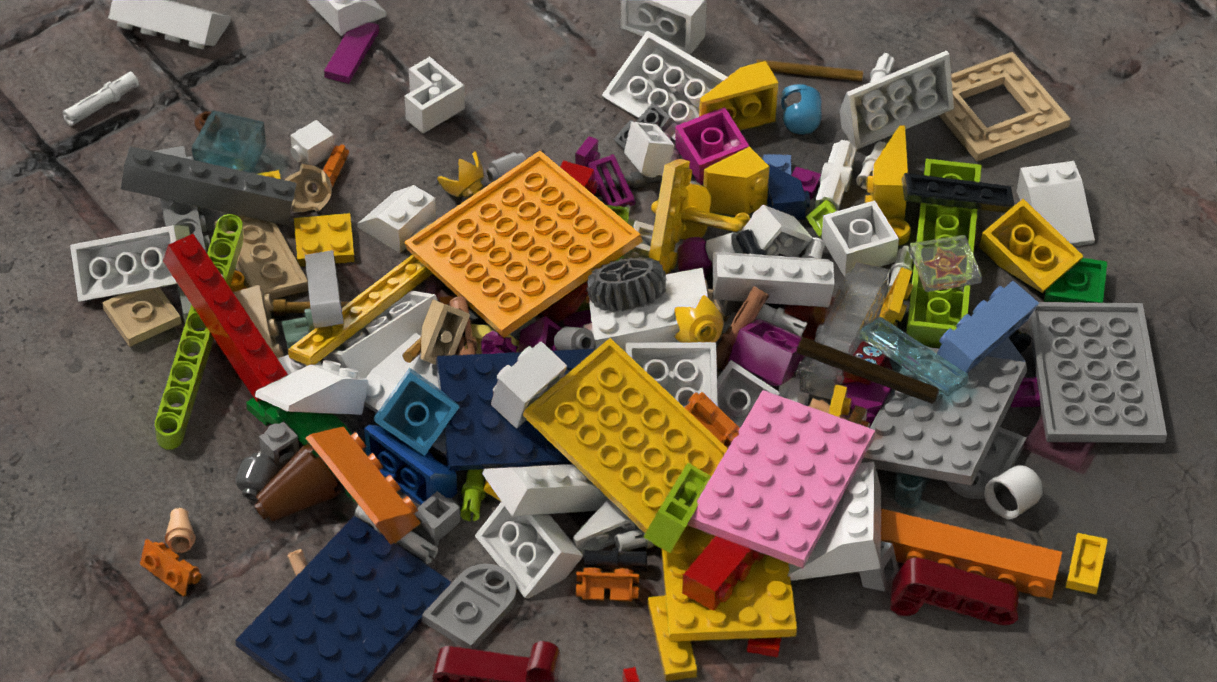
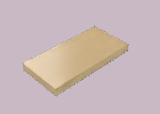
(268, 260)

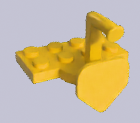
(684, 213)

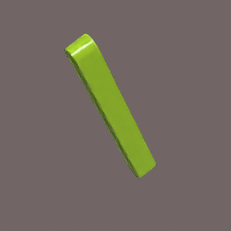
(196, 342)

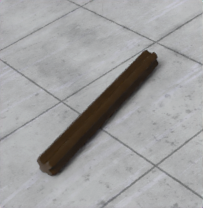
(867, 370)

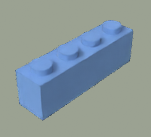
(987, 327)

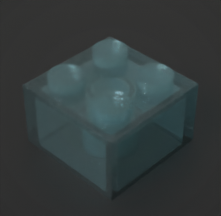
(230, 141)

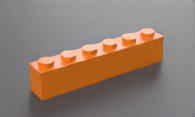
(1021, 564)

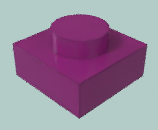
(587, 152)
(809, 179)

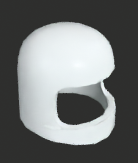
(1023, 485)

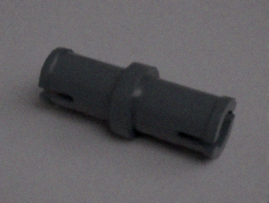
(615, 560)

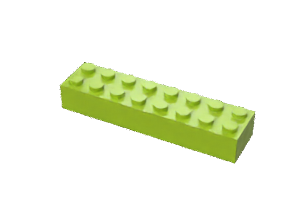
(940, 310)

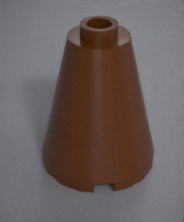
(297, 486)

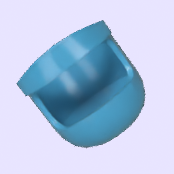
(802, 116)

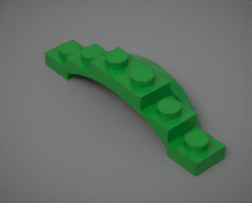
(299, 422)

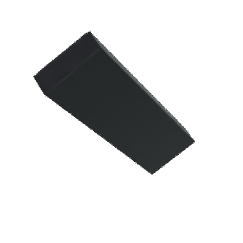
(957, 193)

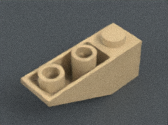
(258, 308)

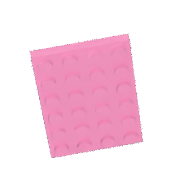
(782, 478)

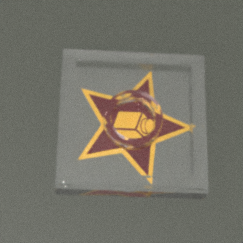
(945, 263)

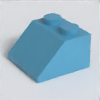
(416, 411)

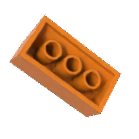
(365, 483)

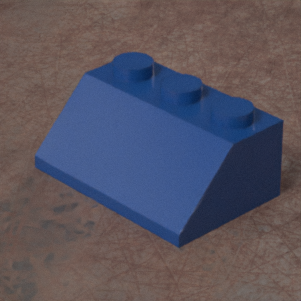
(414, 473)

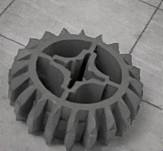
(626, 284)

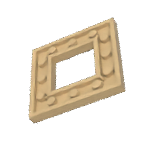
(1042, 114)

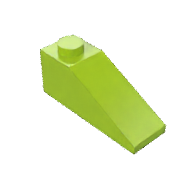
(677, 508)

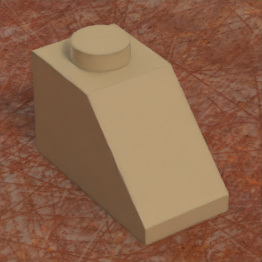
(442, 331)

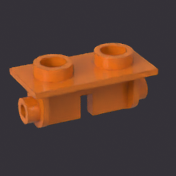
(712, 418)
(165, 565)
(619, 583)

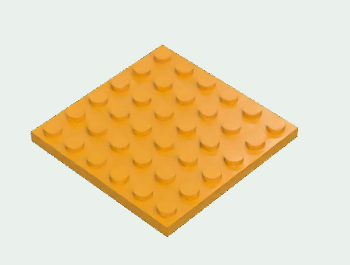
(522, 243)

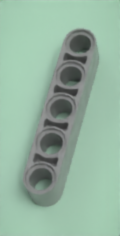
(323, 289)

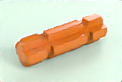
(336, 162)

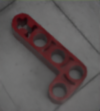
(952, 589)
(472, 665)

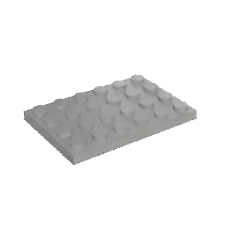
(1096, 373)
(952, 434)

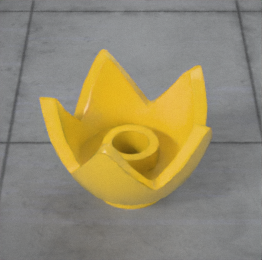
(469, 179)
(693, 320)

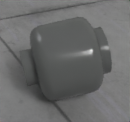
(255, 474)

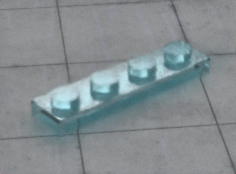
(914, 356)

